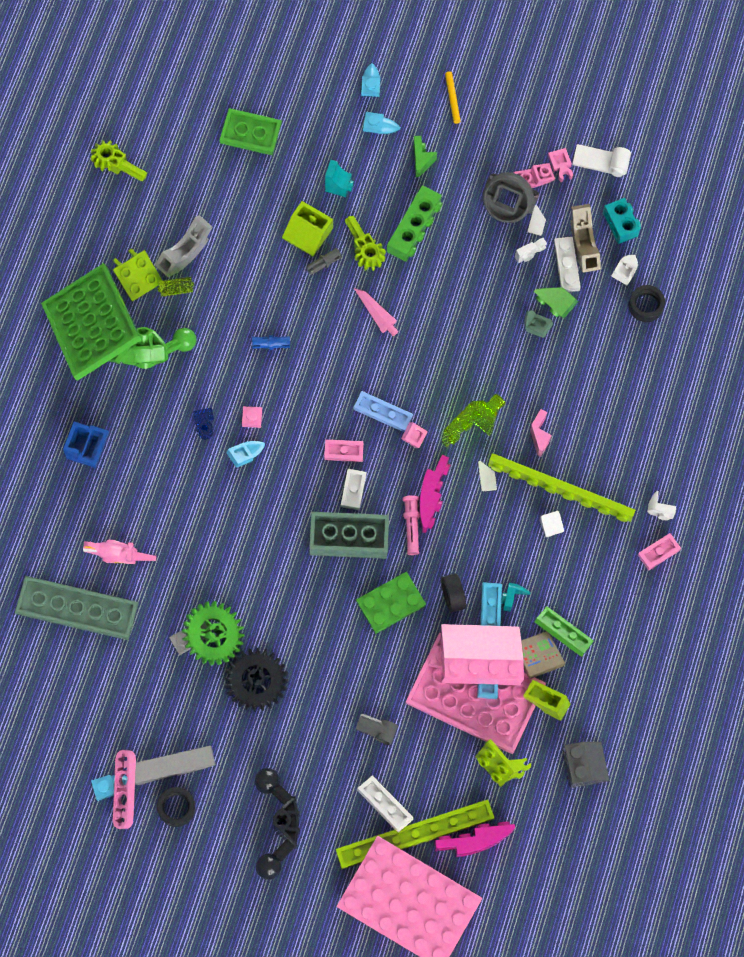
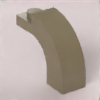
(584, 243)

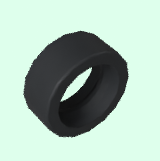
(649, 290)
(453, 592)
(172, 792)

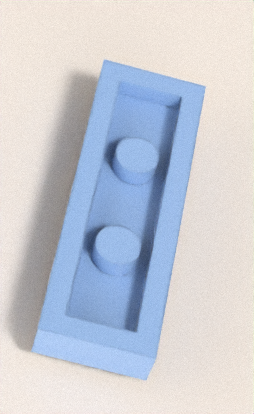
(383, 411)

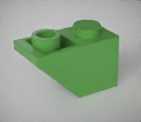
(558, 299)

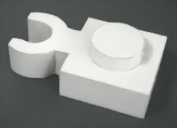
(528, 251)

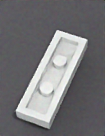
(567, 264)
(385, 804)

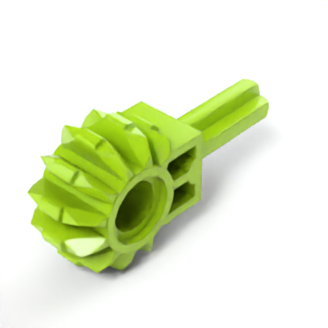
(116, 161)
(365, 244)

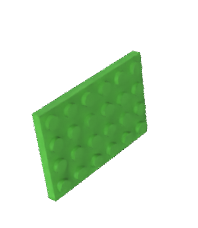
(90, 321)

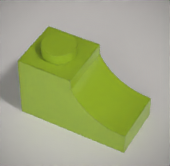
(547, 699)

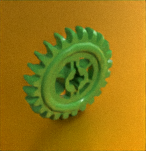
(228, 631)

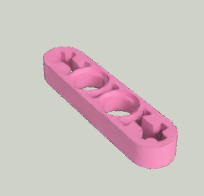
(121, 789)

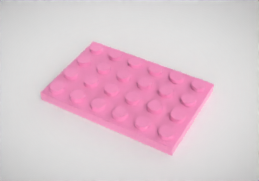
(457, 704)
(408, 901)

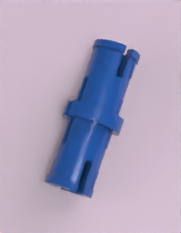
(270, 342)

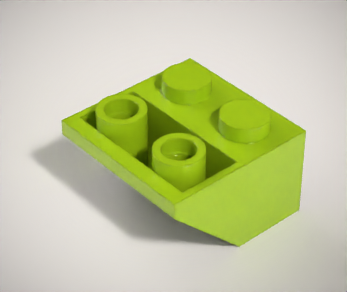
(308, 228)

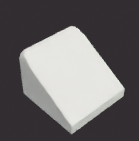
(551, 523)

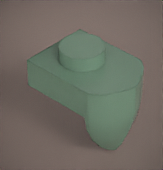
(537, 324)

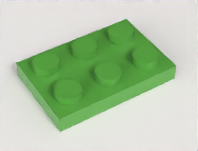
(250, 131)
(391, 602)

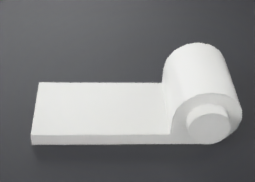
(601, 160)

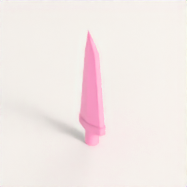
(378, 313)

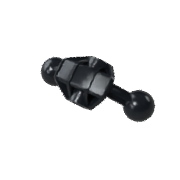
(269, 865)

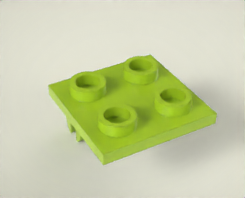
(137, 274)
(499, 766)

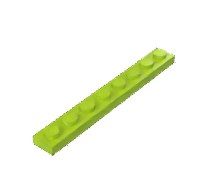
(567, 490)
(420, 832)

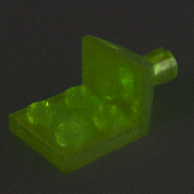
(480, 413)

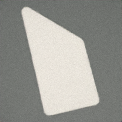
(537, 222)
(487, 478)

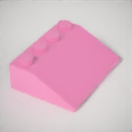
(481, 655)

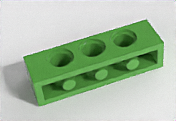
(424, 199)

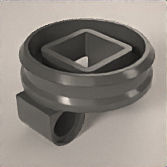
(514, 183)

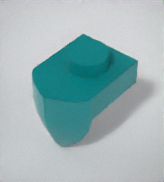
(507, 598)

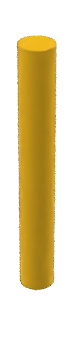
(452, 97)

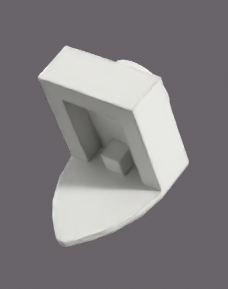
(625, 269)
(663, 511)

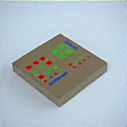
(540, 655)

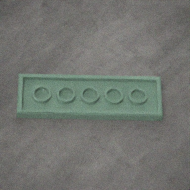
(76, 608)

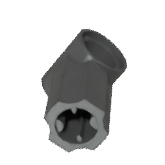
(383, 731)

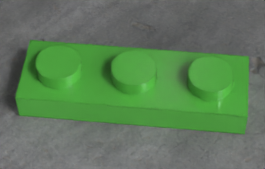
(564, 631)

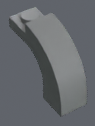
(180, 255)

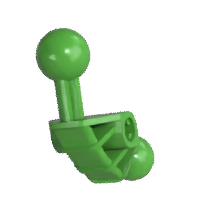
(153, 350)

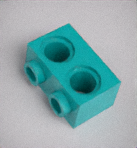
(617, 222)

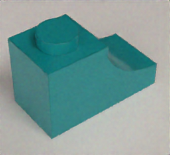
(337, 180)

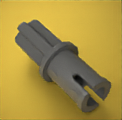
(324, 261)

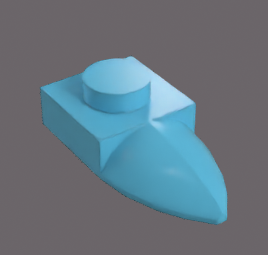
(371, 82)
(379, 124)
(245, 452)
(104, 786)

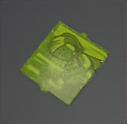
(175, 286)

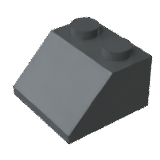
(585, 763)

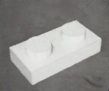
(353, 489)

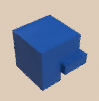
(85, 444)

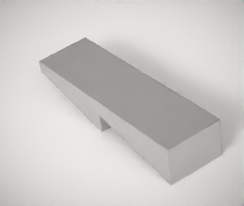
(174, 764)

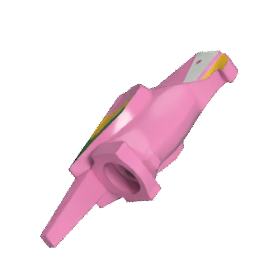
(117, 552)

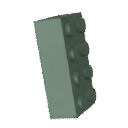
(349, 535)

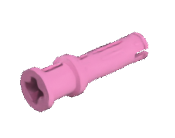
(411, 516)

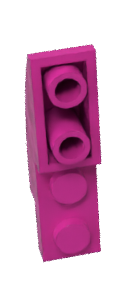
(429, 497)
(483, 839)

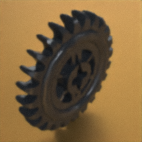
(262, 662)

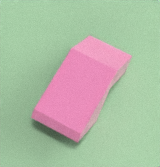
(540, 438)

